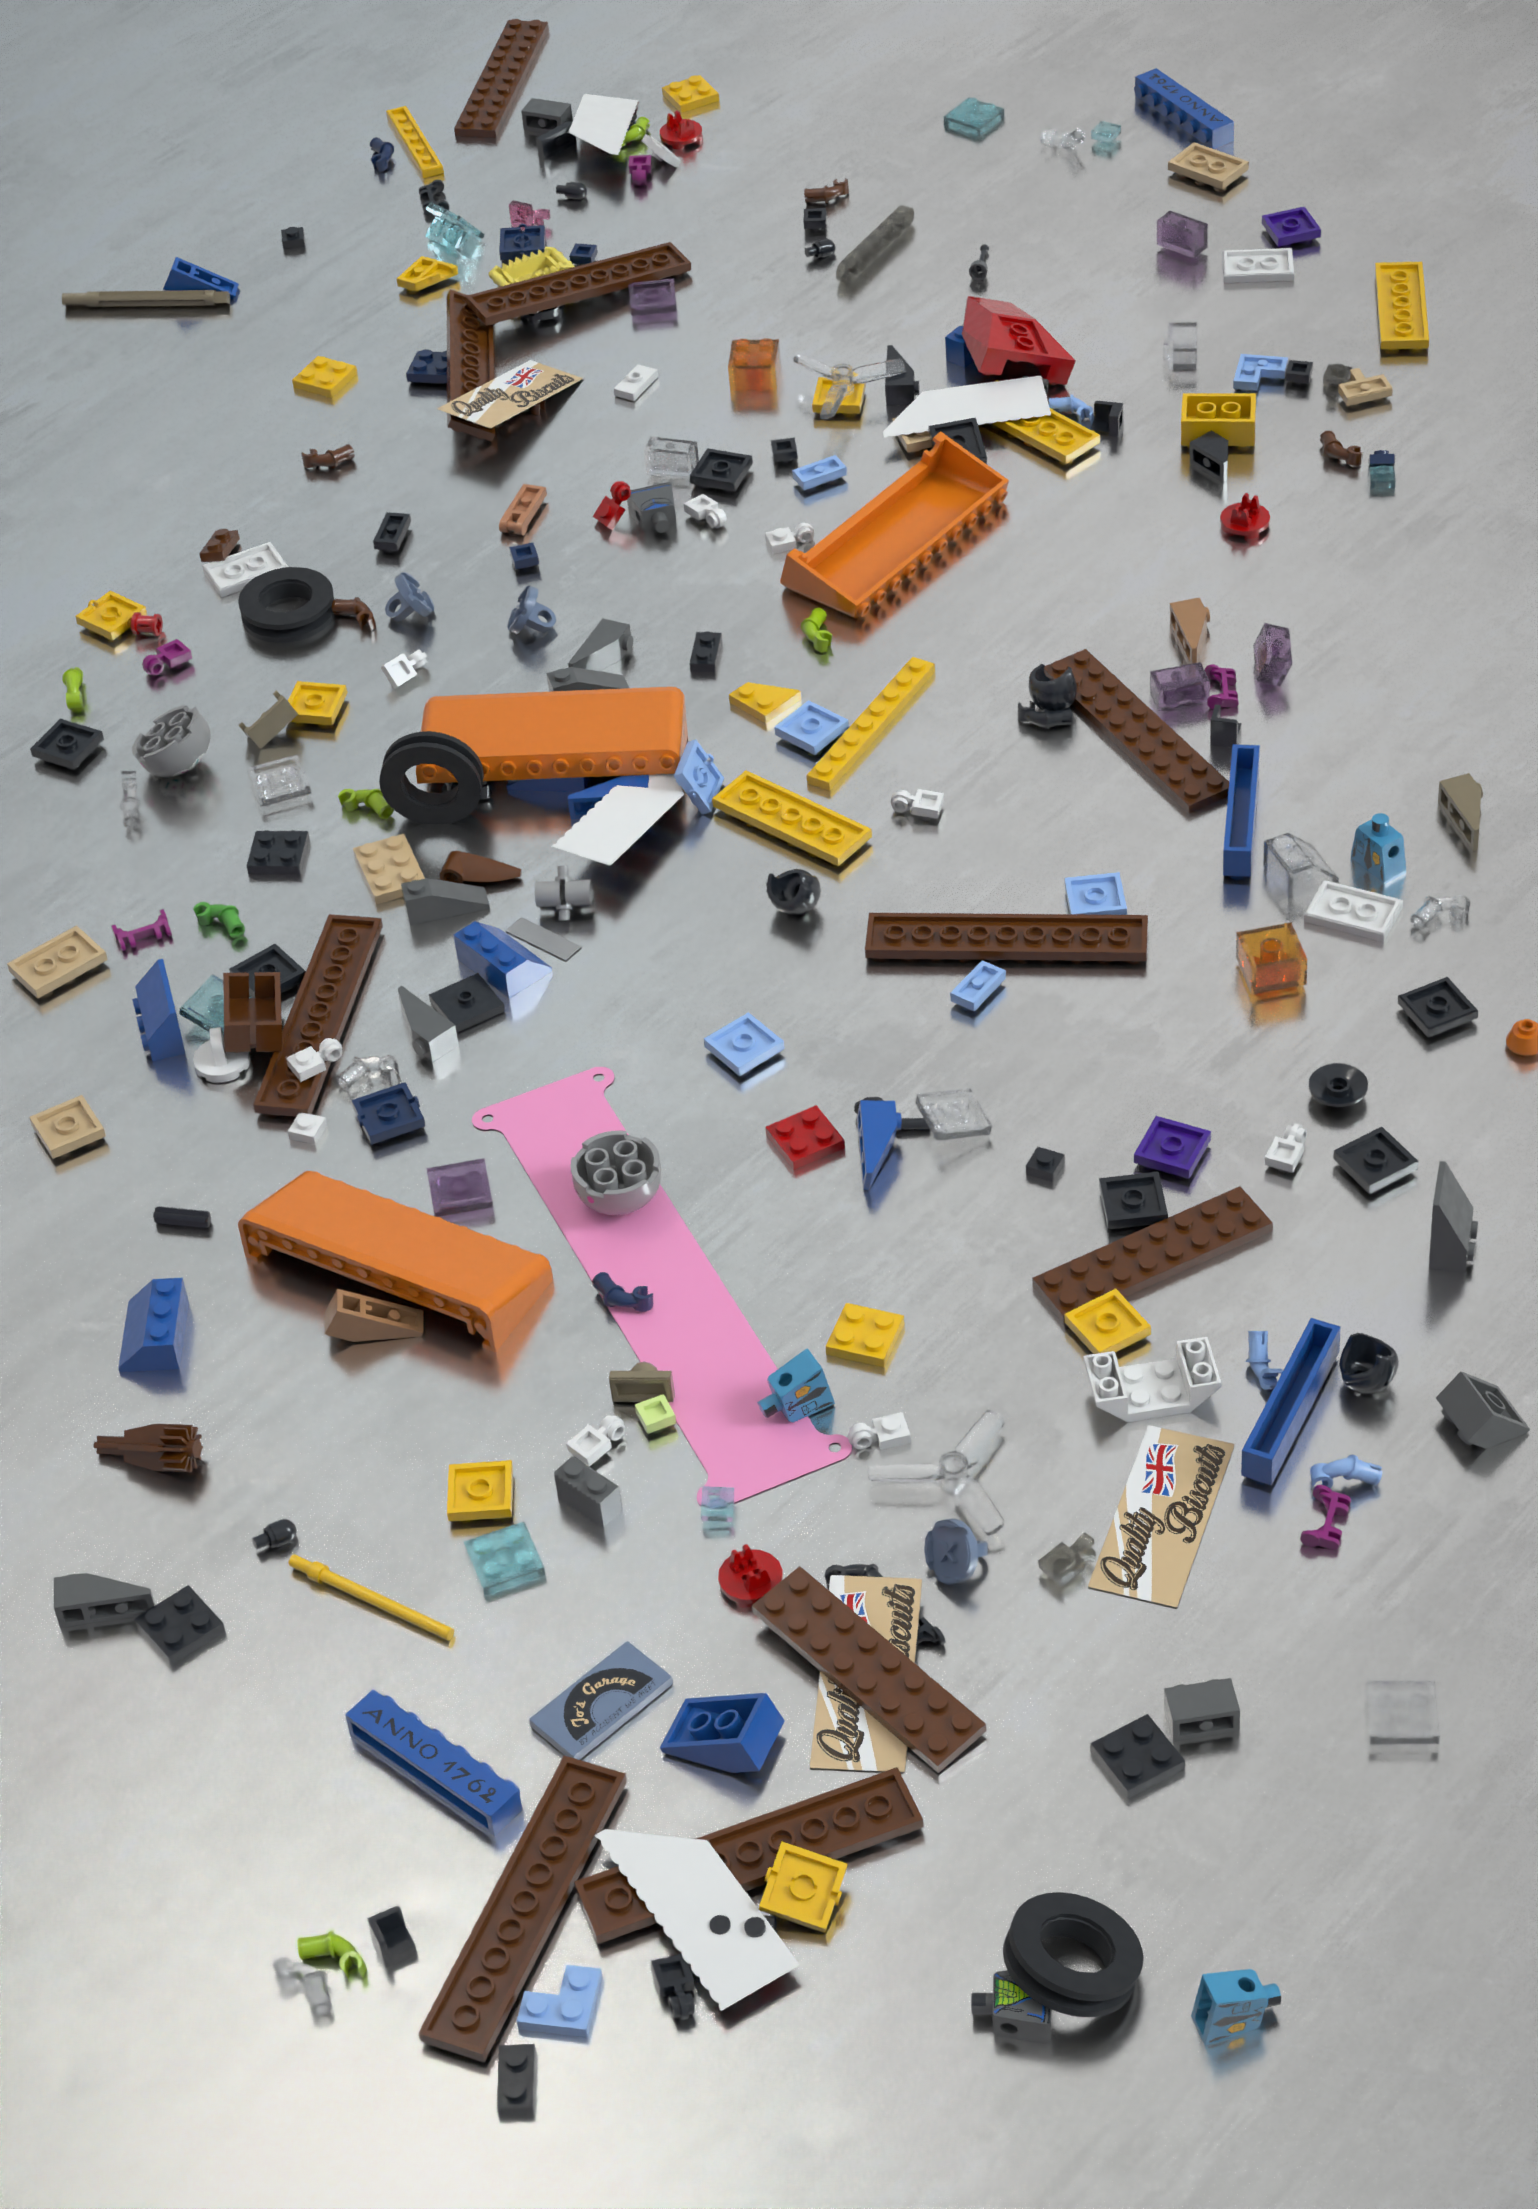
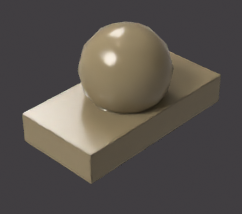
(641, 1384)

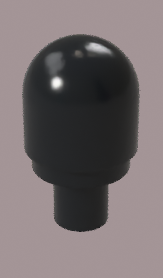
(572, 190)
(821, 249)
(276, 1534)

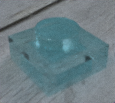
(1106, 132)
(1382, 477)
(717, 1504)

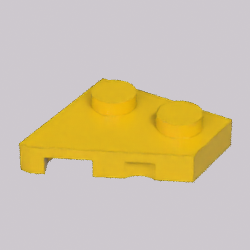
(425, 273)
(764, 701)

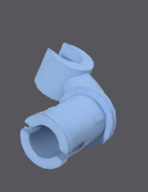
(1072, 405)
(1259, 1359)
(1347, 1467)

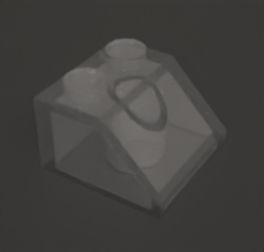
(1295, 865)

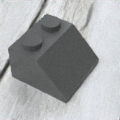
(1480, 1411)

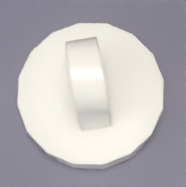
(216, 1064)

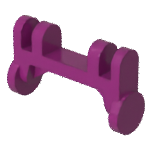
(1226, 677)
(125, 937)
(1327, 1535)

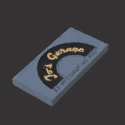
(601, 1701)

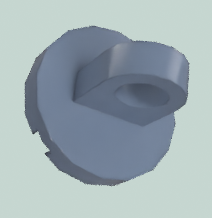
(410, 599)
(528, 612)
(953, 1551)

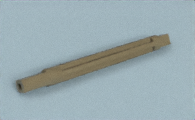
(146, 298)

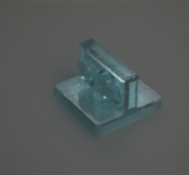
(450, 229)

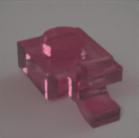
(524, 214)

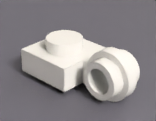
(705, 508)
(785, 540)
(400, 668)
(924, 804)
(310, 1063)
(1287, 1151)
(887, 1430)
(593, 1443)

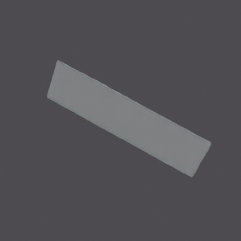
(543, 938)

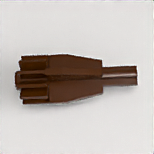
(156, 1447)

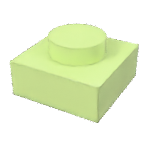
(655, 1413)

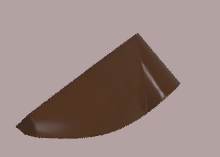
(471, 867)

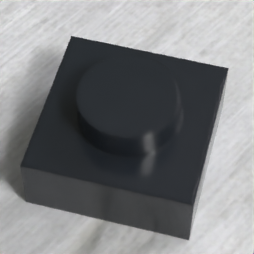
(815, 218)
(293, 237)
(1299, 371)
(784, 449)
(1045, 1164)

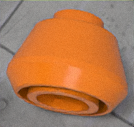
(1523, 1038)

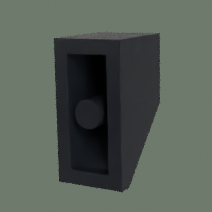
(1210, 455)

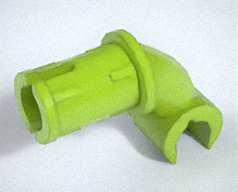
(637, 130)
(811, 628)
(72, 680)
(370, 797)
(332, 1945)

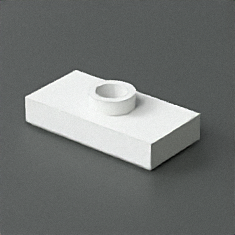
(660, 151)
(636, 382)

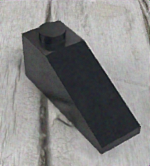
(902, 387)

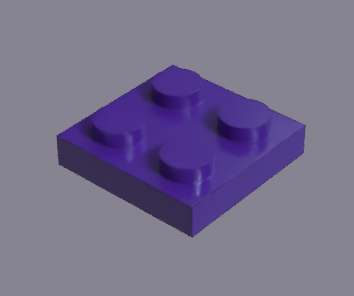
(1291, 226)
(1172, 1147)

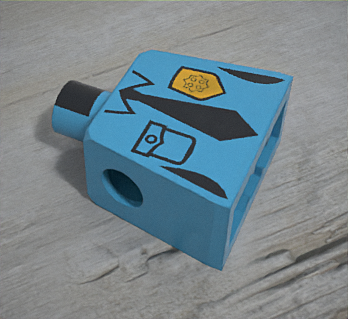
(1379, 849)
(797, 1389)
(1231, 2004)

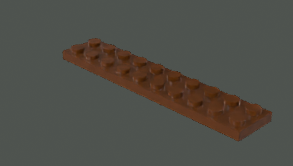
(501, 79)
(577, 283)
(468, 359)
(1141, 733)
(1007, 936)
(319, 1011)
(825, 1824)
(522, 1909)

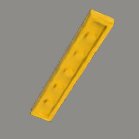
(414, 142)

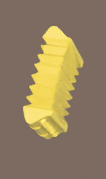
(530, 267)

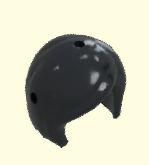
(1052, 693)
(793, 891)
(1367, 1364)

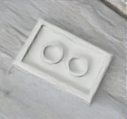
(1258, 265)
(240, 568)
(1353, 911)

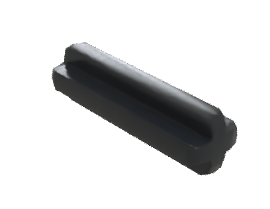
(182, 1217)

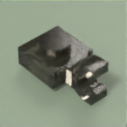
(1335, 375)
(1066, 1562)

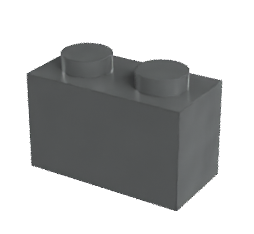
(545, 115)
(1201, 1709)

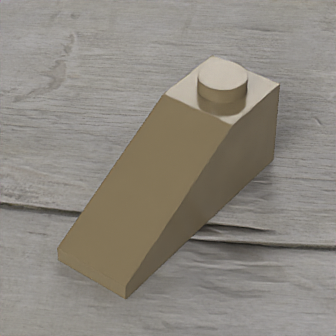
(1461, 801)

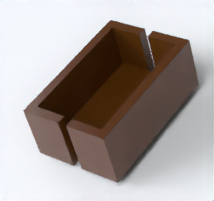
(252, 1020)

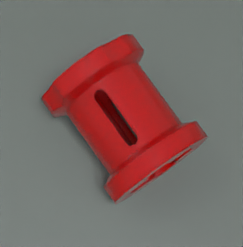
(146, 624)

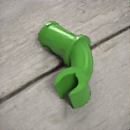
(225, 913)

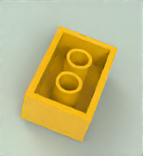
(1223, 413)

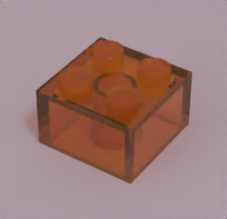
(754, 364)
(1271, 958)

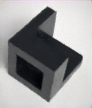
(1107, 418)
(1222, 730)
(391, 1936)

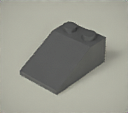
(1451, 1225)

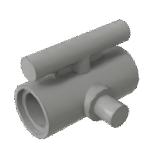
(563, 893)

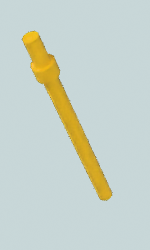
(320, 1573)

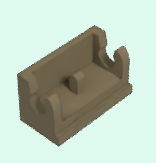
(270, 722)

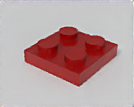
(805, 1137)

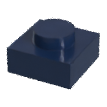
(583, 254)
(1381, 457)
(524, 555)

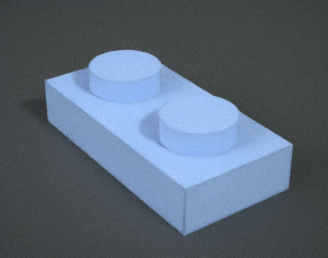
(819, 472)
(978, 985)

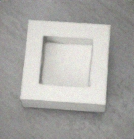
(307, 1128)

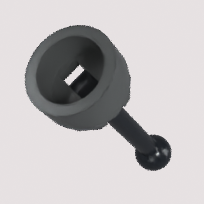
(979, 265)

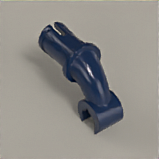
(385, 152)
(615, 1295)

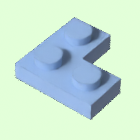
(1253, 367)
(563, 2013)

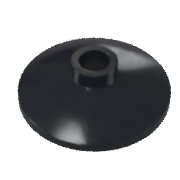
(1338, 1085)

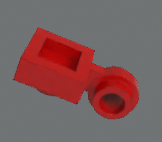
(609, 510)

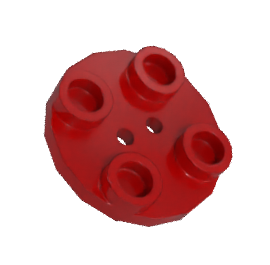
(680, 131)
(1245, 518)
(744, 1566)

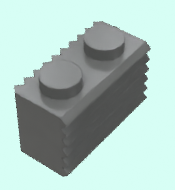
(588, 1492)

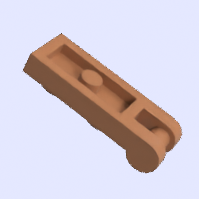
(522, 509)

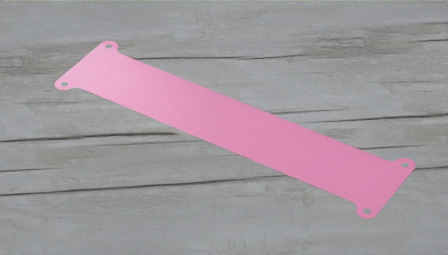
(693, 1320)

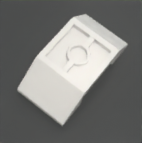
(1154, 1387)

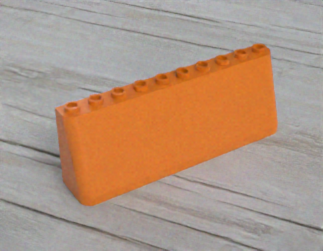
(897, 530)
(562, 732)
(400, 1252)

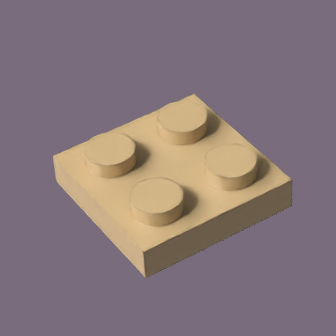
(67, 1126)

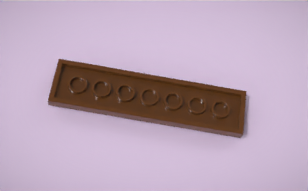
(1155, 1252)
(869, 1669)

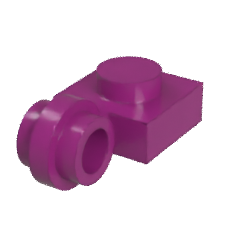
(639, 166)
(172, 654)

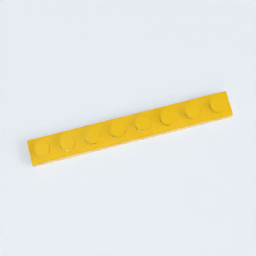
(870, 724)

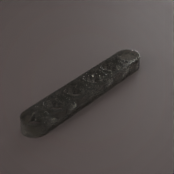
(874, 244)

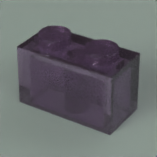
(1182, 234)
(1272, 654)
(1179, 686)

